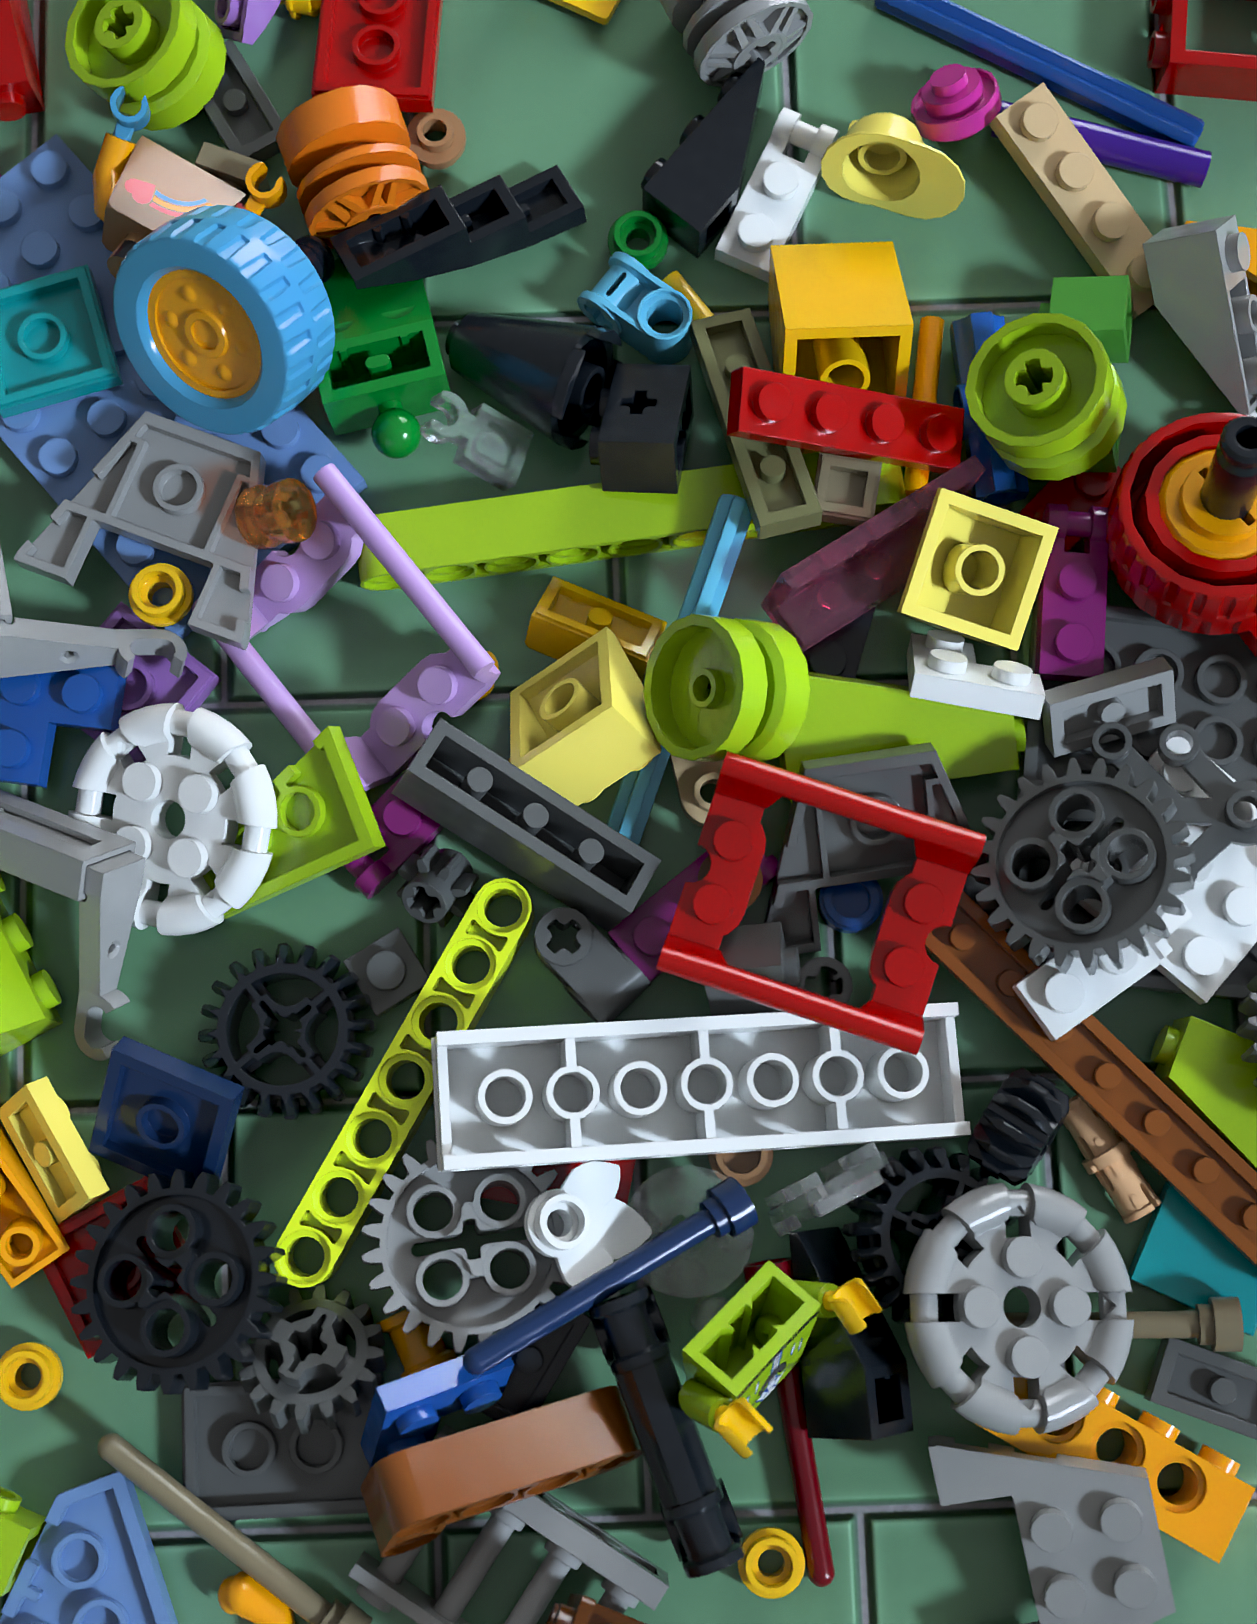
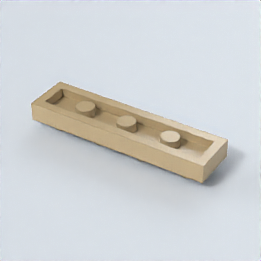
(1077, 189)

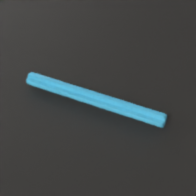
(702, 597)

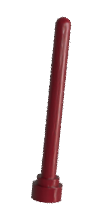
(802, 1461)

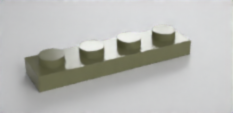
(770, 474)

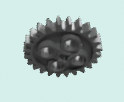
(1129, 900)

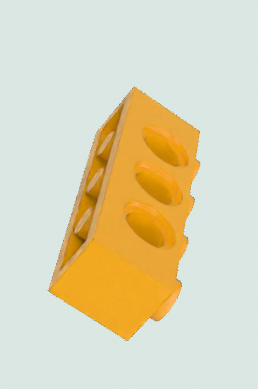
(1210, 1498)

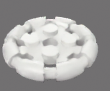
(210, 812)

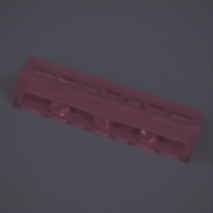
(859, 566)

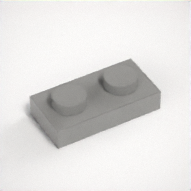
(1134, 696)

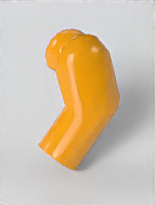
(251, 1601)

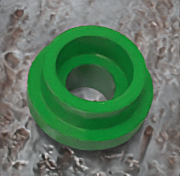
(639, 225)

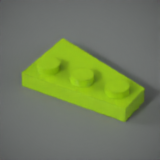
(320, 820)

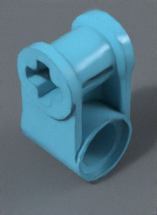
(633, 302)

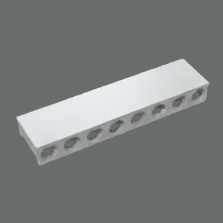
(686, 1089)

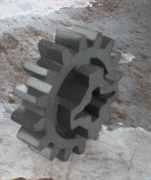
(314, 1360)

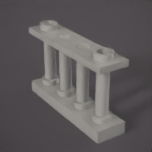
(569, 1543)

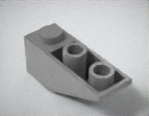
(1206, 299)

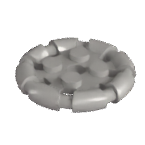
(1056, 1314)

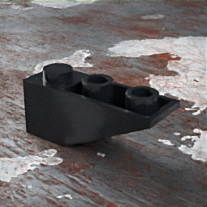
(704, 176)
(850, 1381)

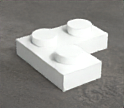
(947, 672)

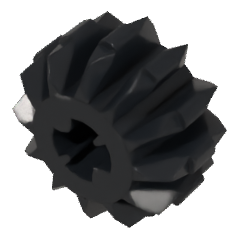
(1018, 1126)

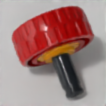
(1188, 524)

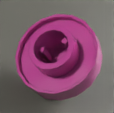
(956, 103)

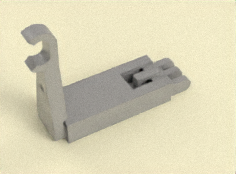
(49, 647)
(90, 869)

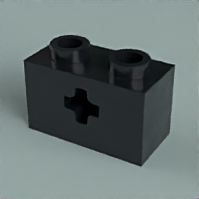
(643, 428)

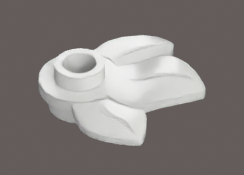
(594, 1222)

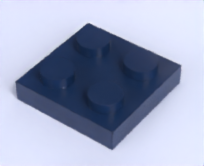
(163, 1113)

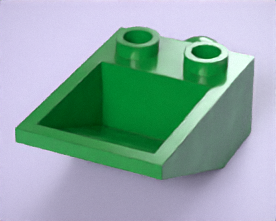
(382, 362)

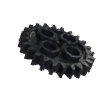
(137, 1327)

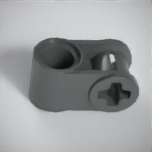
(596, 974)

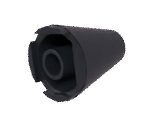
(537, 369)

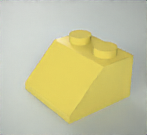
(977, 570)
(582, 721)

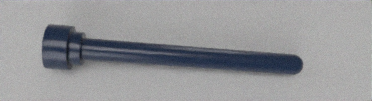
(722, 1213)

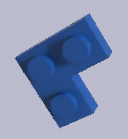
(39, 703)
(412, 1406)

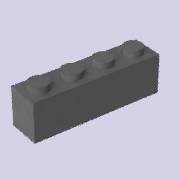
(526, 826)

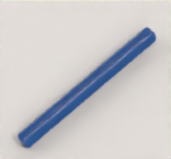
(1049, 66)

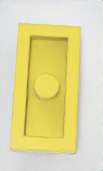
(53, 1149)

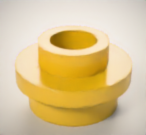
(152, 579)
(14, 1391)
(780, 1582)

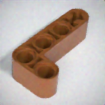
(494, 1465)

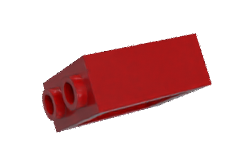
(1195, 71)

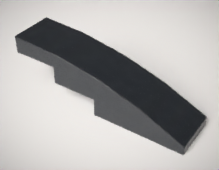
(447, 235)

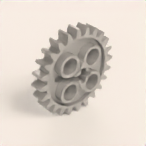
(481, 1303)

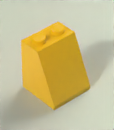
(840, 315)

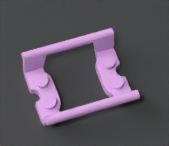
(296, 582)

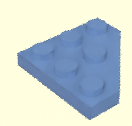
(92, 1563)

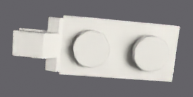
(1067, 999)

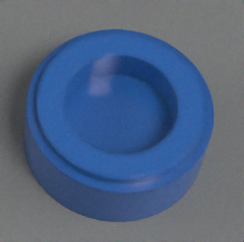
(850, 906)

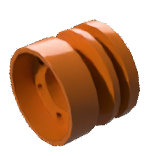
(349, 158)

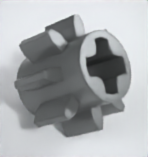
(437, 885)

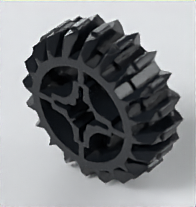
(310, 1013)
(881, 1221)

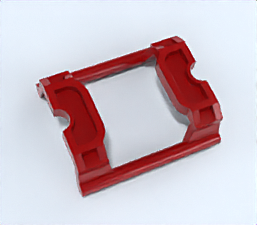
(914, 907)

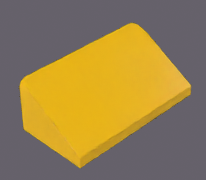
(573, 614)

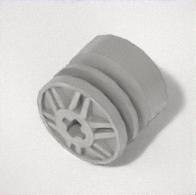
(734, 33)

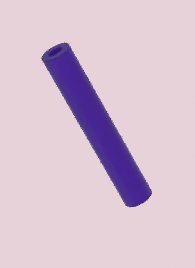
(1142, 152)

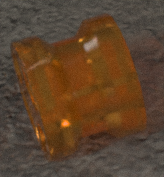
(276, 513)

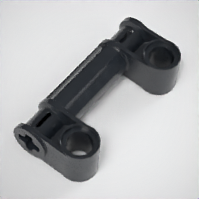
(689, 1494)

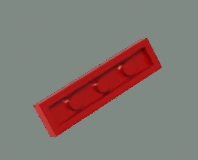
(844, 420)

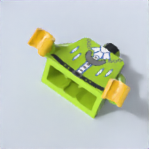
(757, 1344)

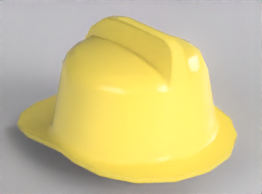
(892, 168)

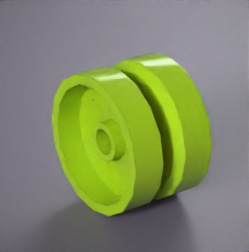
(151, 50)
(1046, 396)
(726, 688)

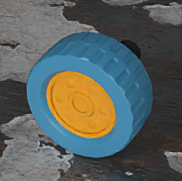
(226, 317)

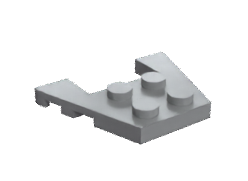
(176, 495)
(1082, 1528)

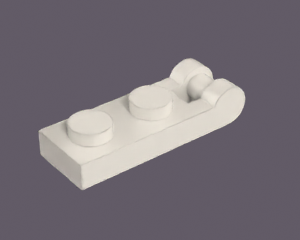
(774, 195)

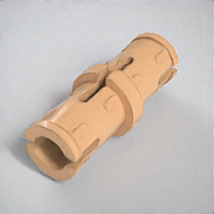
(1110, 1161)

